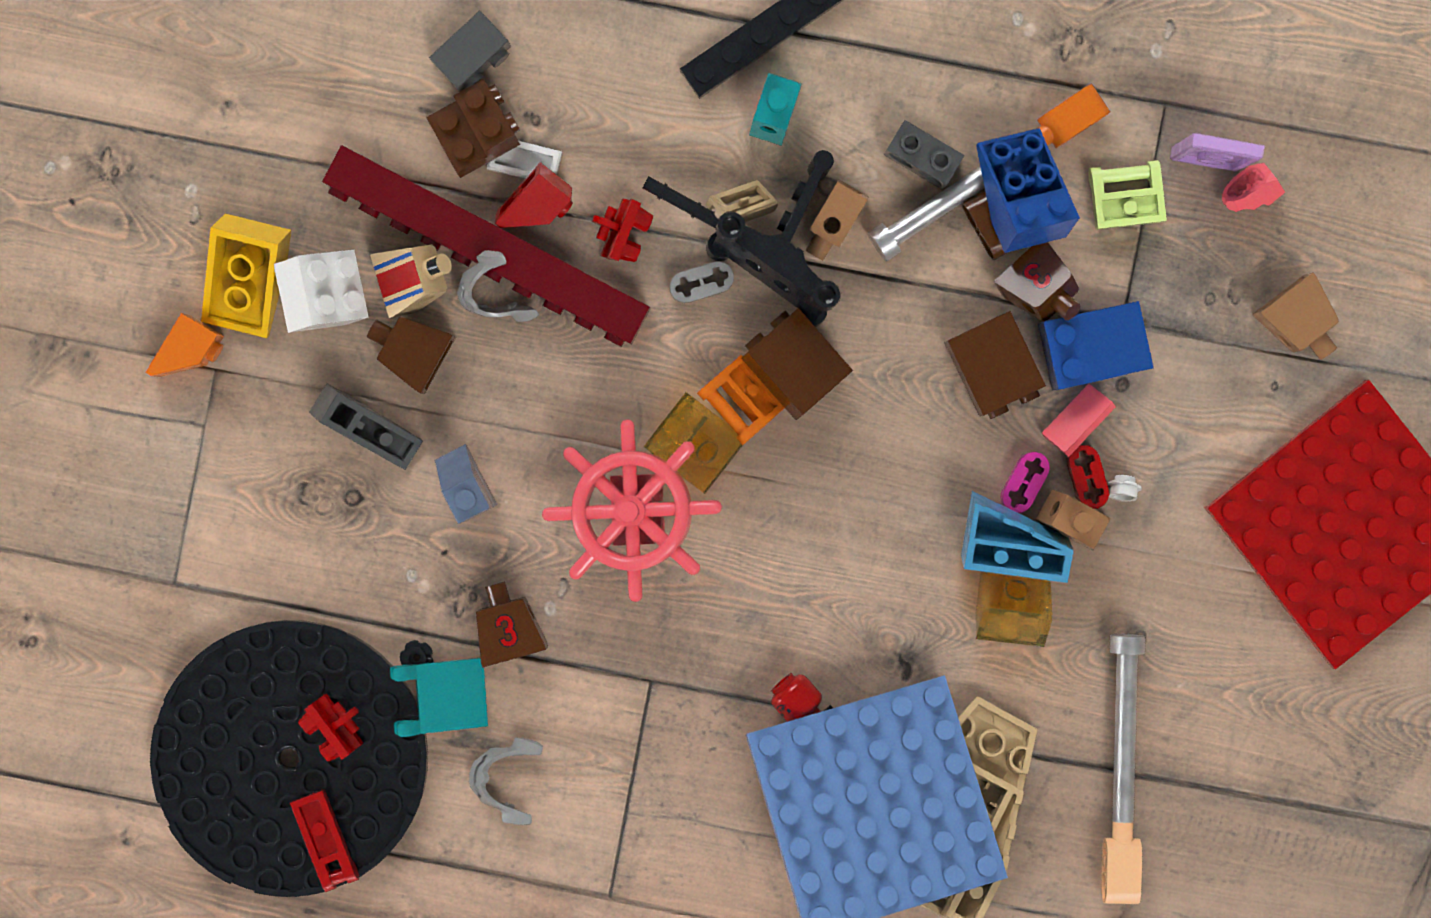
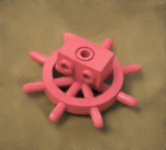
(633, 510)

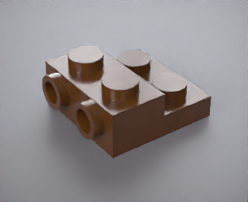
(474, 128)

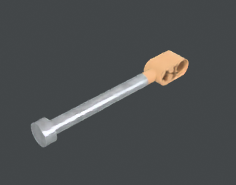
(1123, 853)

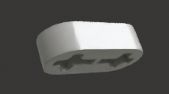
(700, 273)

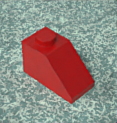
(536, 200)

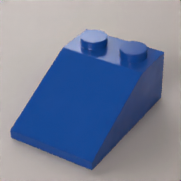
(1095, 346)

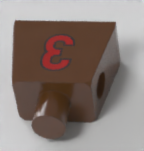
(1040, 284)
(507, 628)

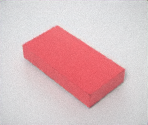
(1078, 420)

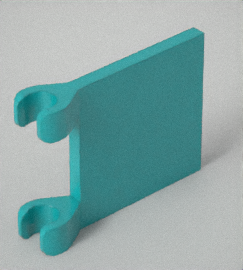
(448, 696)

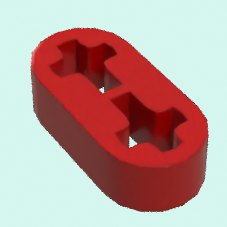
(1096, 475)

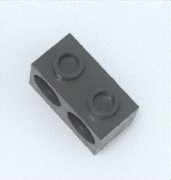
(924, 155)

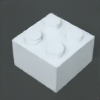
(320, 290)

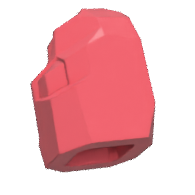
(1252, 189)

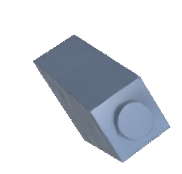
(463, 485)

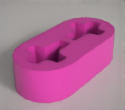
(1032, 486)

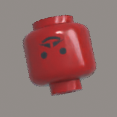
(795, 697)

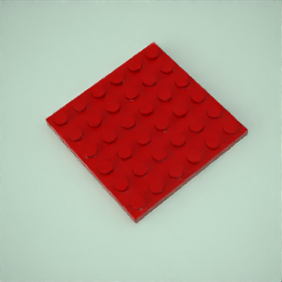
(1338, 523)

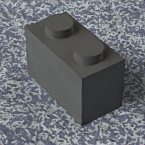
(471, 52)

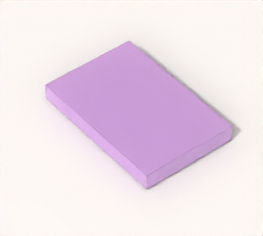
(1216, 152)

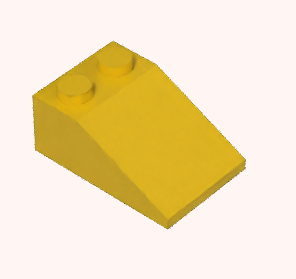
(241, 274)

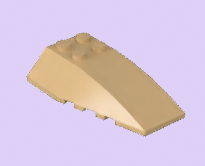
(1001, 758)

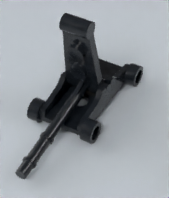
(767, 257)

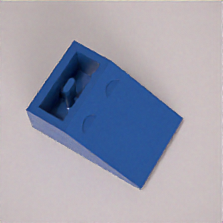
(1025, 191)

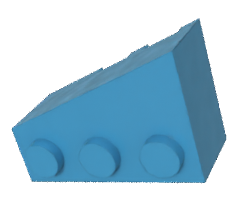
(1013, 544)

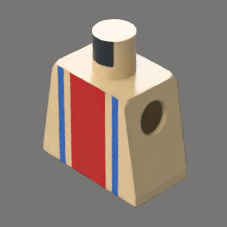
(410, 278)

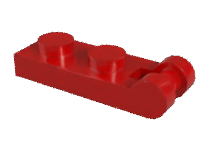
(324, 839)

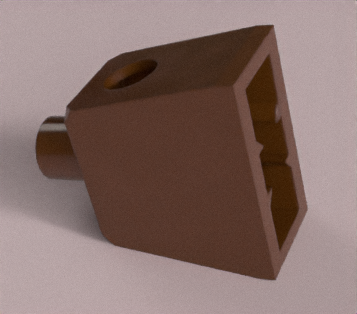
(411, 350)

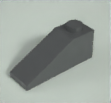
(365, 426)

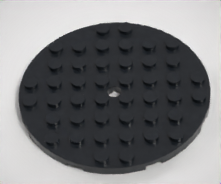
(223, 744)

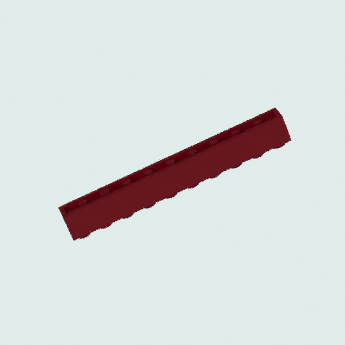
(469, 235)

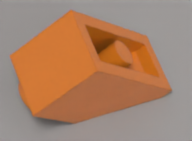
(186, 347)

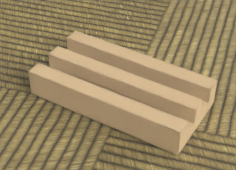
(747, 207)

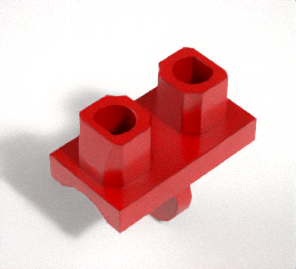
(616, 229)
(334, 724)

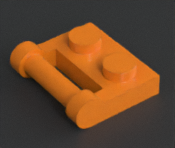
(747, 393)

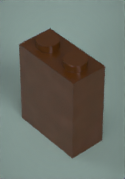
(795, 362)
(995, 365)

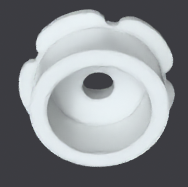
(1124, 488)

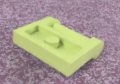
(1128, 206)

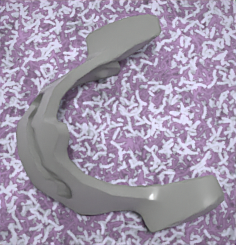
(489, 260)
(479, 777)

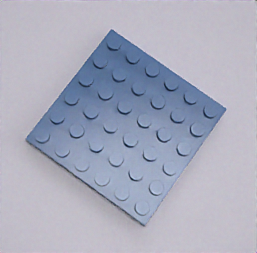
(877, 804)

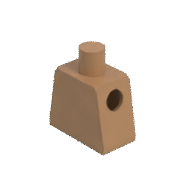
(845, 205)
(1301, 317)
(1073, 519)

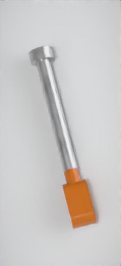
(1057, 128)

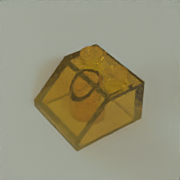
(712, 438)
(1013, 609)

